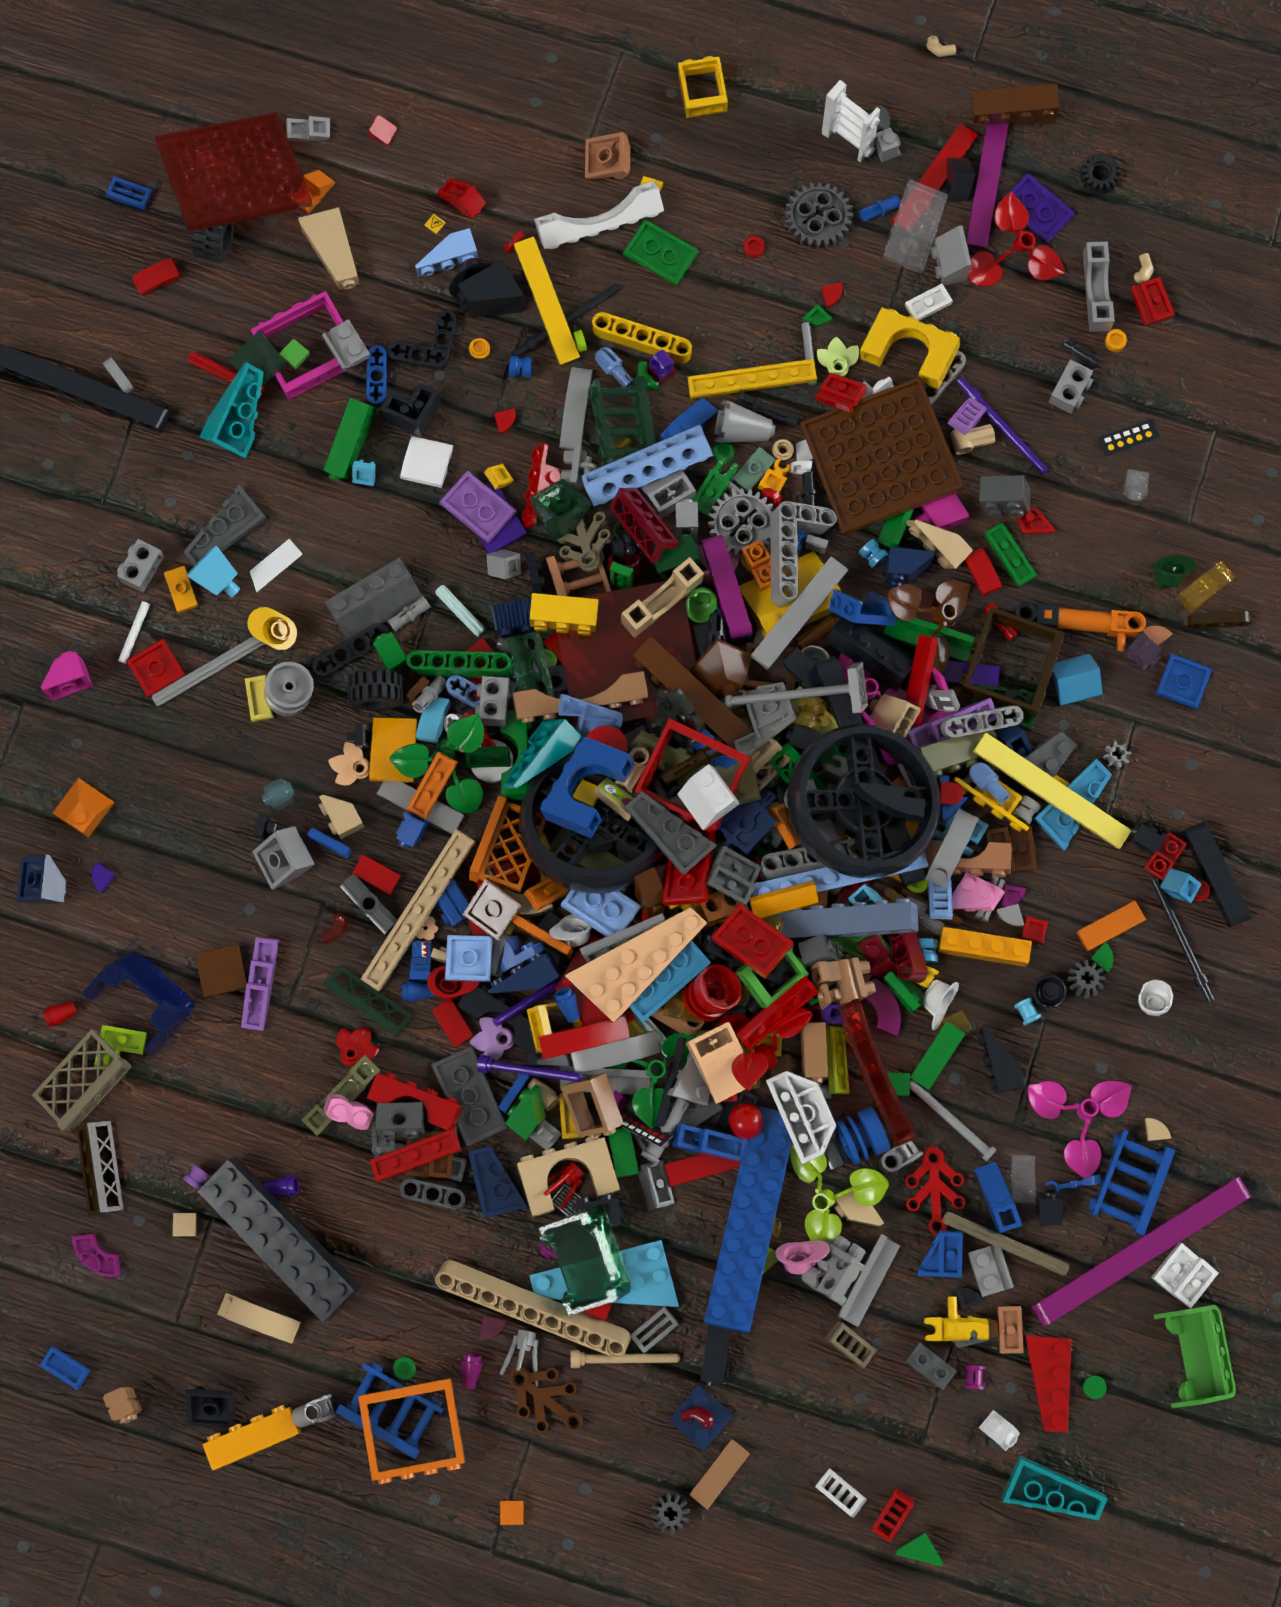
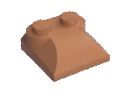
(607, 156)

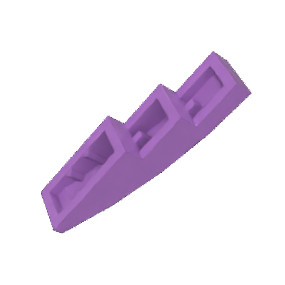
(930, 731)
(260, 983)

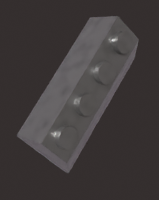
(373, 599)

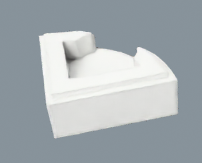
(800, 467)

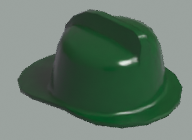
(1172, 570)

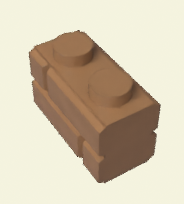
(122, 1405)

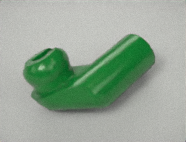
(650, 382)

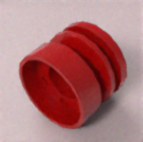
(712, 993)

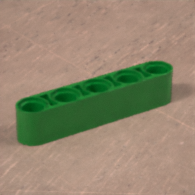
(452, 658)

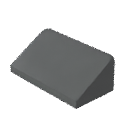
(655, 1185)

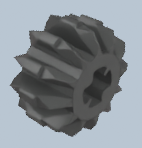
(1091, 973)
(665, 1519)

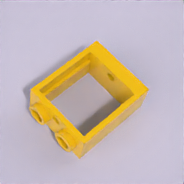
(707, 105)
(540, 1022)

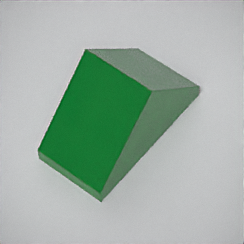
(919, 1549)

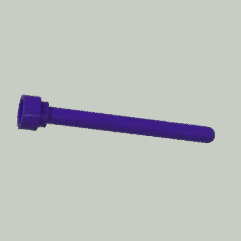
(486, 1064)

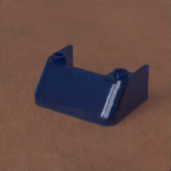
(172, 1002)

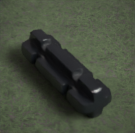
(1081, 352)

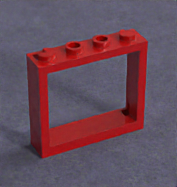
(658, 753)

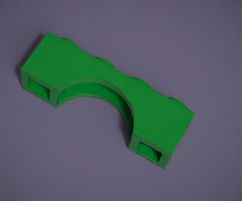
(517, 734)

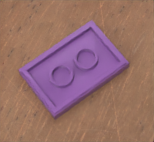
(478, 507)

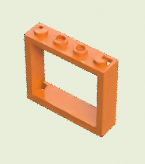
(429, 1467)

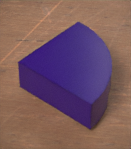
(101, 877)

